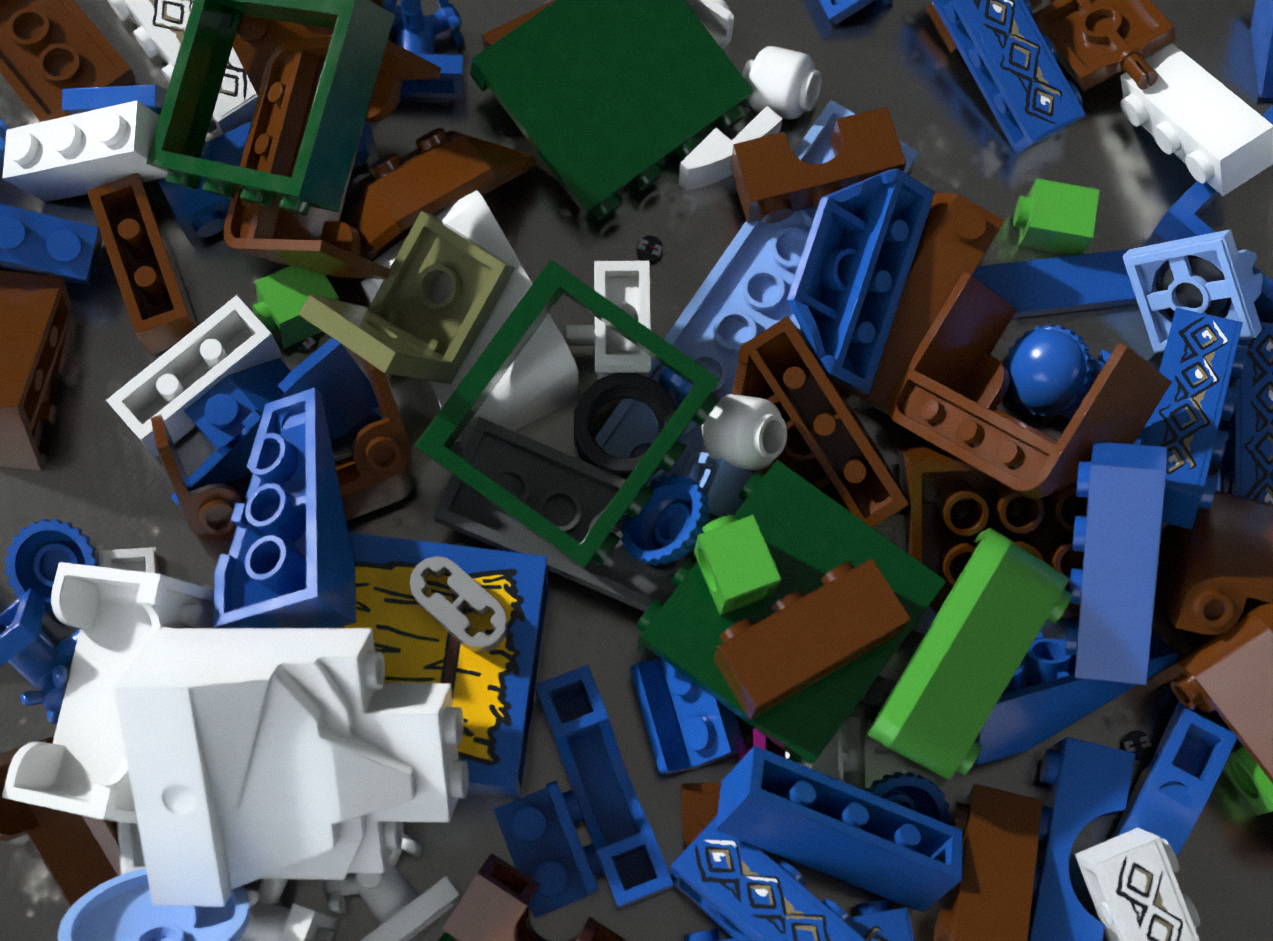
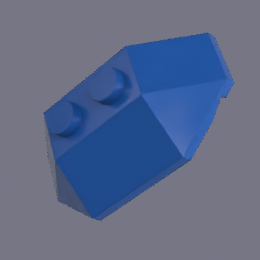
(857, 272)

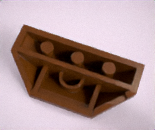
(427, 181)
(823, 432)

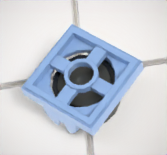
(1200, 276)

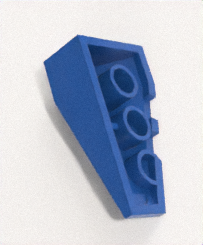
(347, 406)
(291, 535)
(1048, 697)

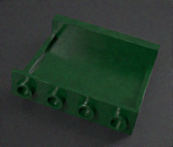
(612, 92)
(806, 540)

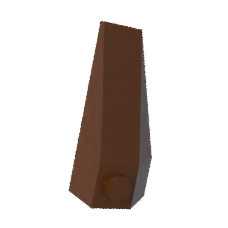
(951, 243)

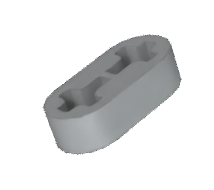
(468, 594)

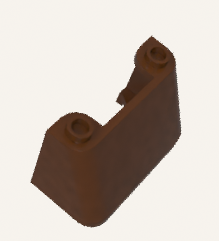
(1216, 564)

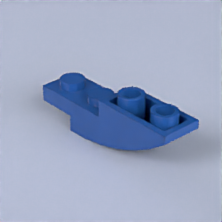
(1179, 776)

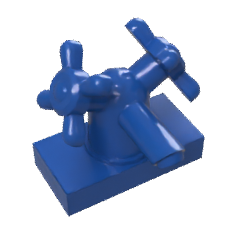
(418, 36)
(35, 654)

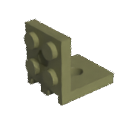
(404, 325)

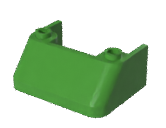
(969, 656)

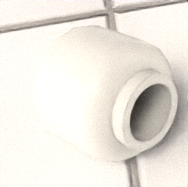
(783, 81)
(745, 432)

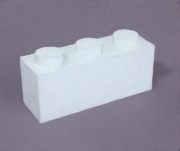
(1199, 121)
(81, 151)
(216, 348)

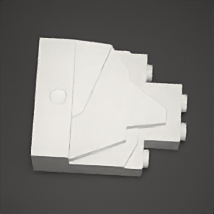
(279, 757)

